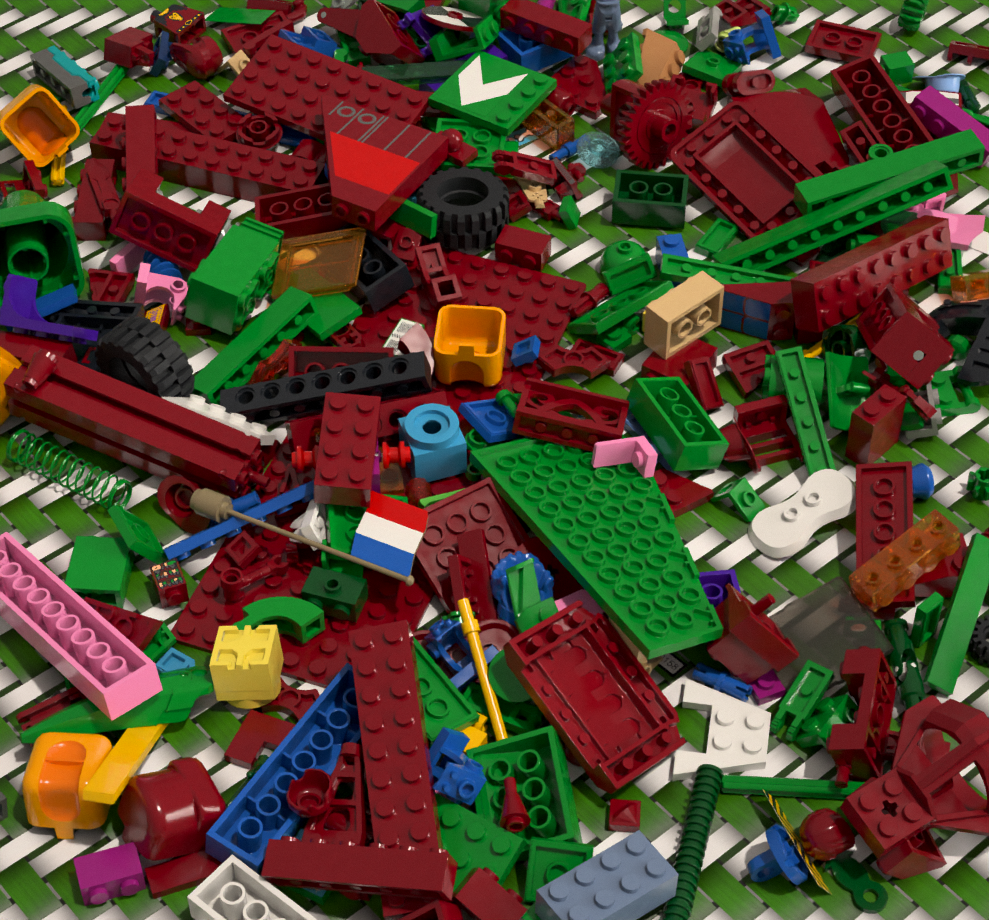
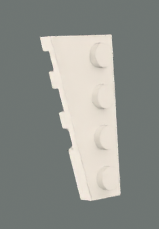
(217, 412)

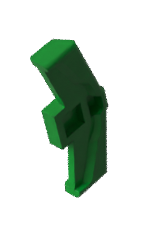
(525, 596)

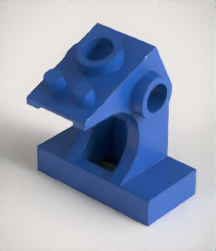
(763, 37)
(441, 638)
(457, 774)

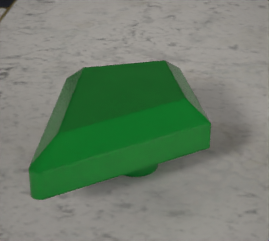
(160, 643)

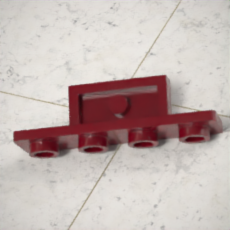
(471, 575)

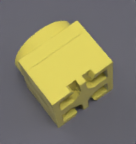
(247, 665)

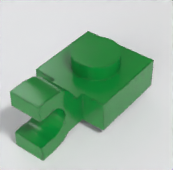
(618, 336)

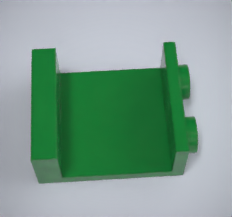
(445, 44)

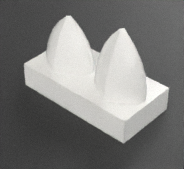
(311, 523)

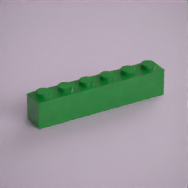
(257, 342)

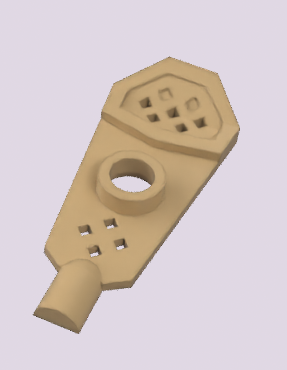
(533, 191)

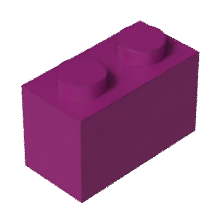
(109, 874)

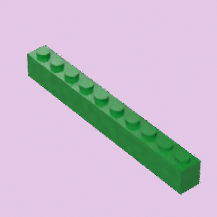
(839, 218)

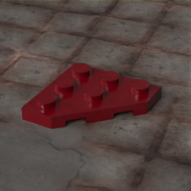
(584, 81)

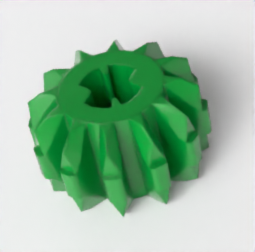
(912, 14)

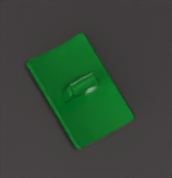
(846, 387)

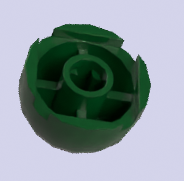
(845, 341)

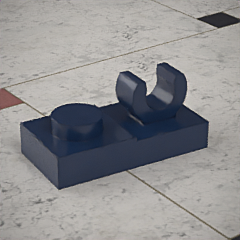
(161, 54)

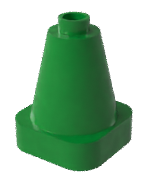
(38, 243)

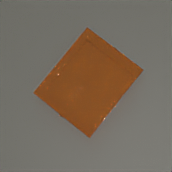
(320, 262)

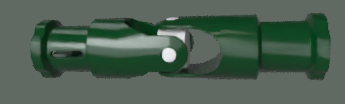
(904, 663)

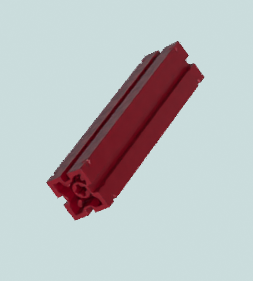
(137, 427)

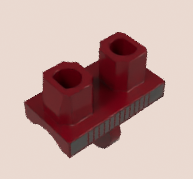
(569, 178)

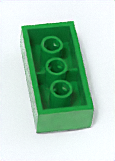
(677, 423)

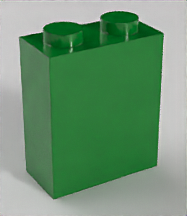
(100, 569)

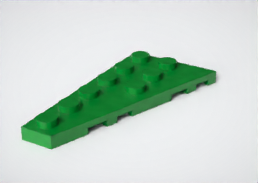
(475, 841)

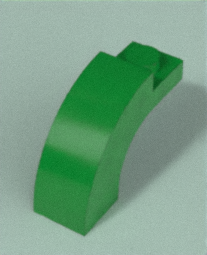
(290, 614)

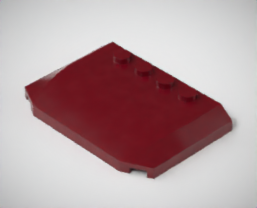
(800, 121)
(595, 695)

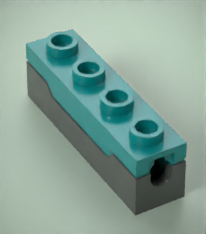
(65, 77)

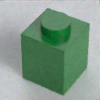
(898, 67)

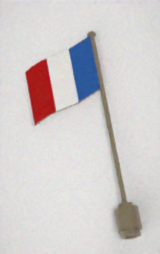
(382, 542)

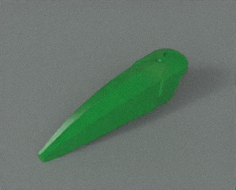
(170, 705)

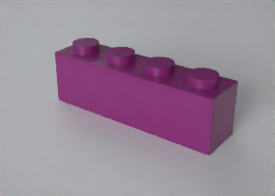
(946, 118)

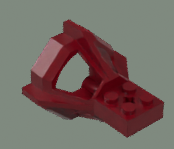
(925, 779)

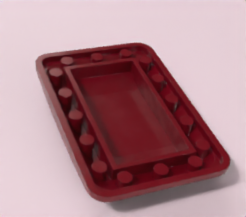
(743, 169)

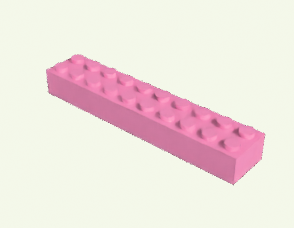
(72, 634)

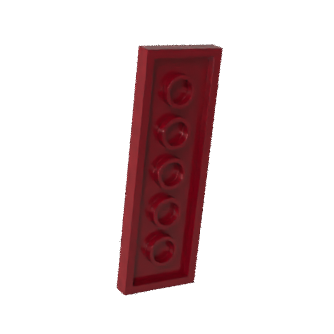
(883, 514)

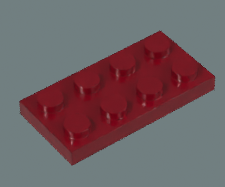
(201, 111)

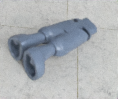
(605, 17)

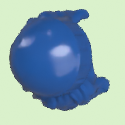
(500, 585)

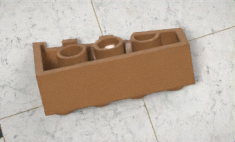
(659, 57)

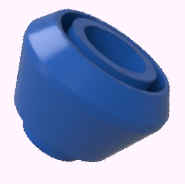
(922, 481)

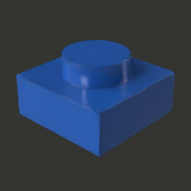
(525, 351)

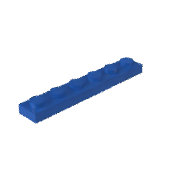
(233, 525)

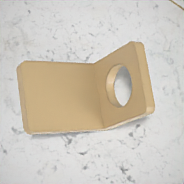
(236, 62)

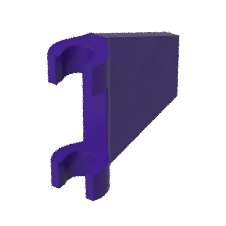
(424, 29)

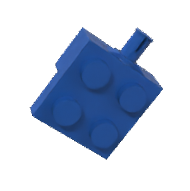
(312, 39)

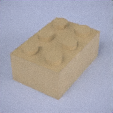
(683, 314)

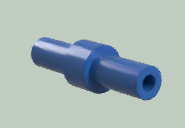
(566, 150)

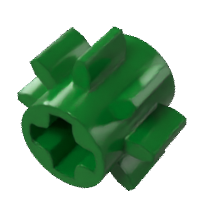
(979, 484)

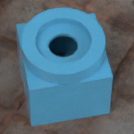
(434, 442)

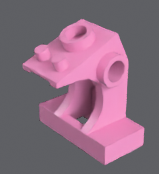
(162, 289)

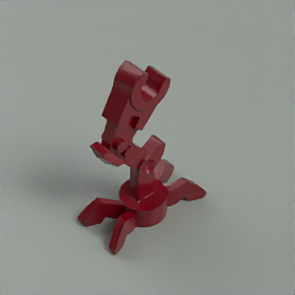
(880, 377)

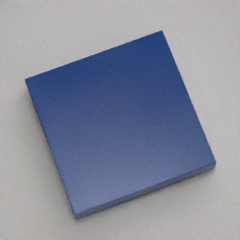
(489, 420)

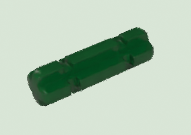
(968, 97)

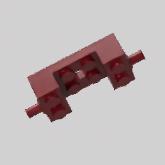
(862, 746)

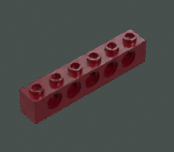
(300, 429)

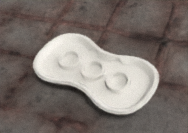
(789, 525)

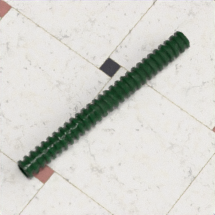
(694, 841)

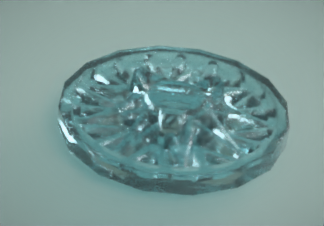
(597, 149)

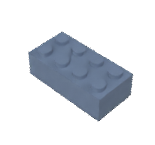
(612, 885)

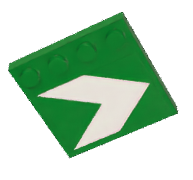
(492, 92)

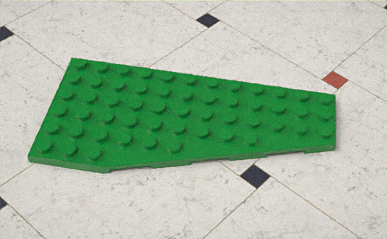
(610, 536)

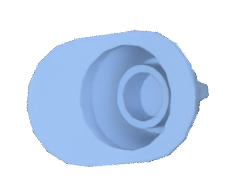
(943, 82)

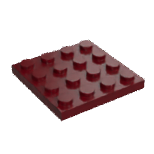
(462, 512)

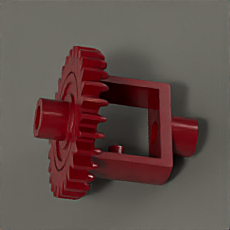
(650, 123)

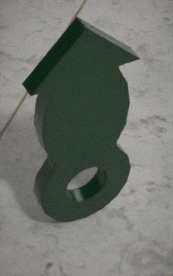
(855, 879)

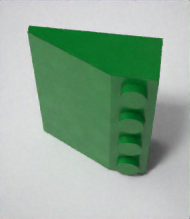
(542, 783)

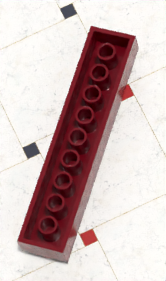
(214, 162)
(395, 746)

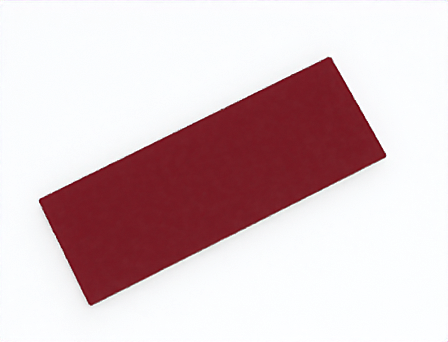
(533, 306)

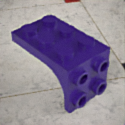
(21, 313)

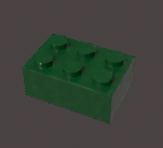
(650, 199)

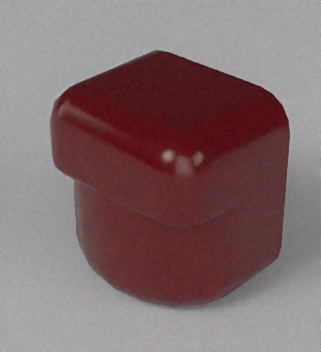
(170, 809)

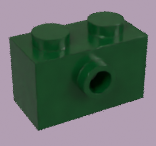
(336, 593)

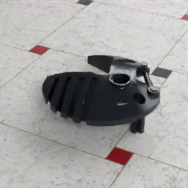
(970, 320)

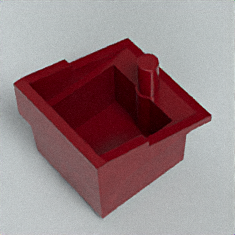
(750, 638)

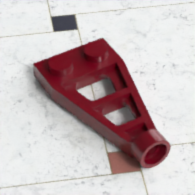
(349, 754)

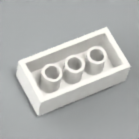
(241, 894)

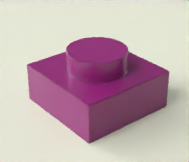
(767, 688)

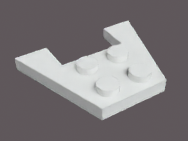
(735, 736)

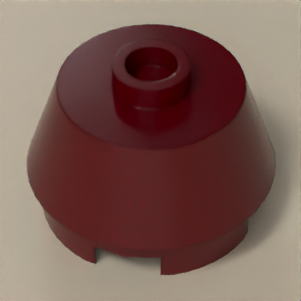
(259, 131)

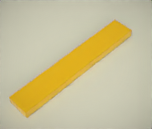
(122, 763)

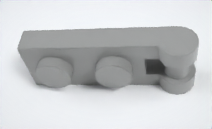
(708, 29)

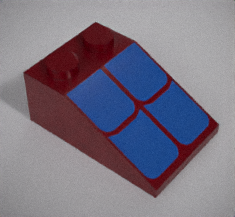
(759, 310)

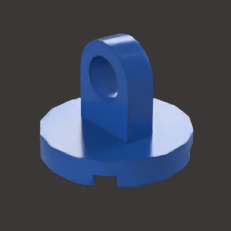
(778, 859)

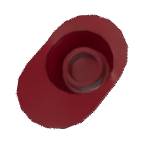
(739, 448)
(174, 498)

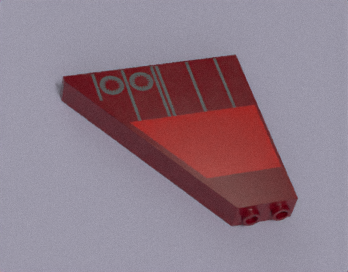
(374, 161)

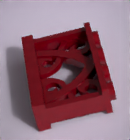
(538, 415)

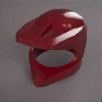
(199, 59)

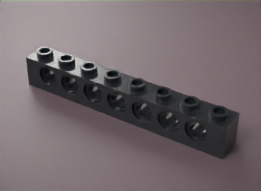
(305, 393)

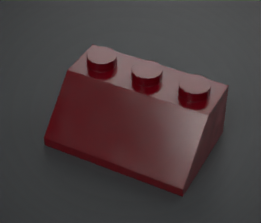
(912, 857)

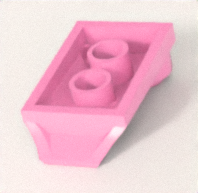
(962, 227)

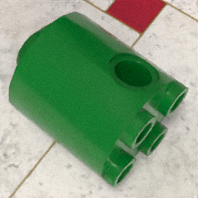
(773, 384)

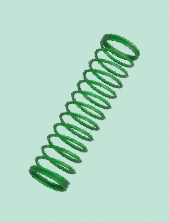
(25, 453)

